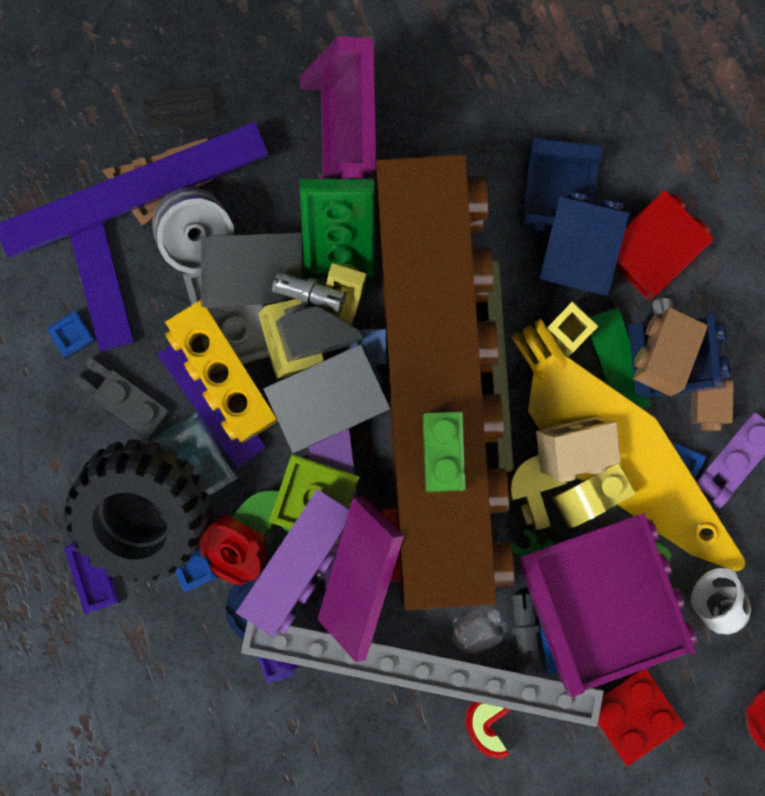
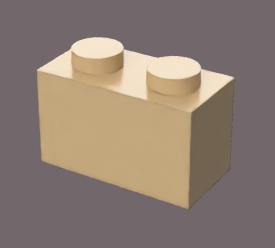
(578, 448)

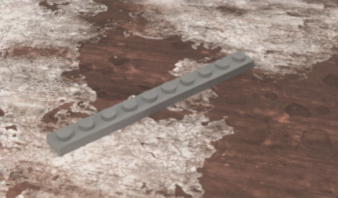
(427, 674)

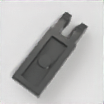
(124, 399)

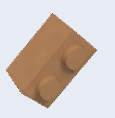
(669, 351)

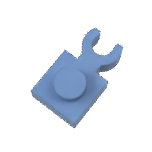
(374, 348)

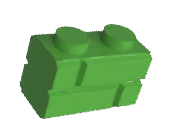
(443, 452)

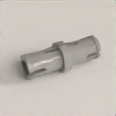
(309, 292)

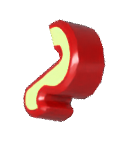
(477, 722)

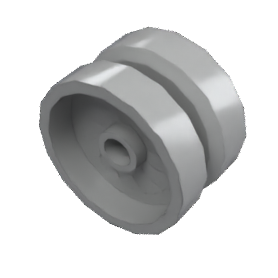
(177, 215)

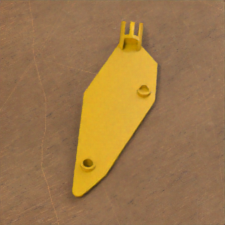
(650, 462)

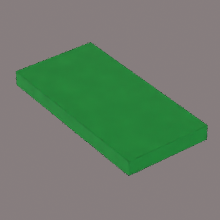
(337, 224)

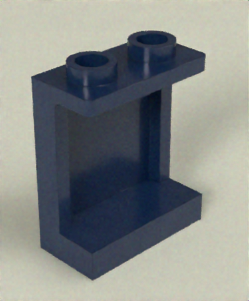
(553, 172)
(584, 243)
(709, 366)

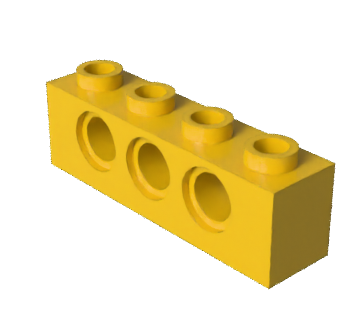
(197, 322)

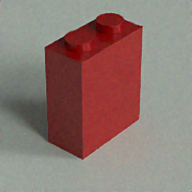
(660, 244)

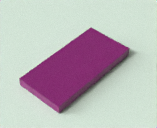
(360, 578)

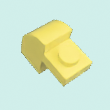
(352, 281)
(571, 328)
(528, 483)
(593, 496)

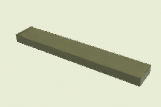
(498, 377)

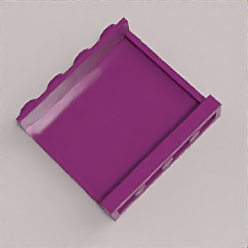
(347, 106)
(607, 604)

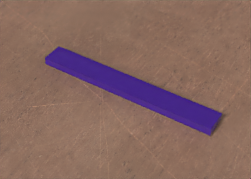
(131, 190)

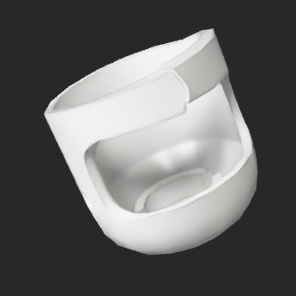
(739, 608)

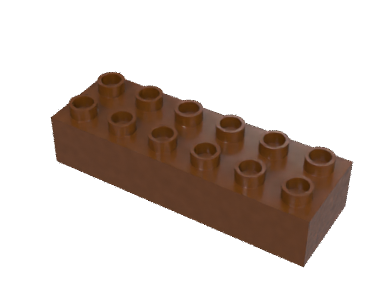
(436, 367)

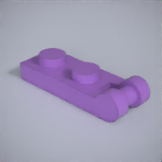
(735, 460)

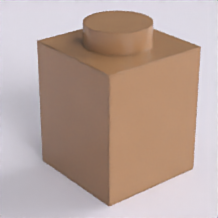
(712, 408)

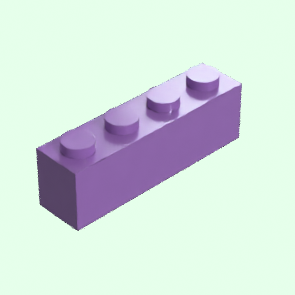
(294, 565)

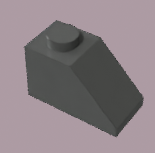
(313, 332)

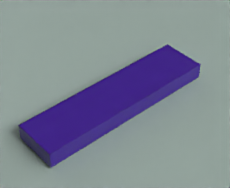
(102, 288)
(237, 451)

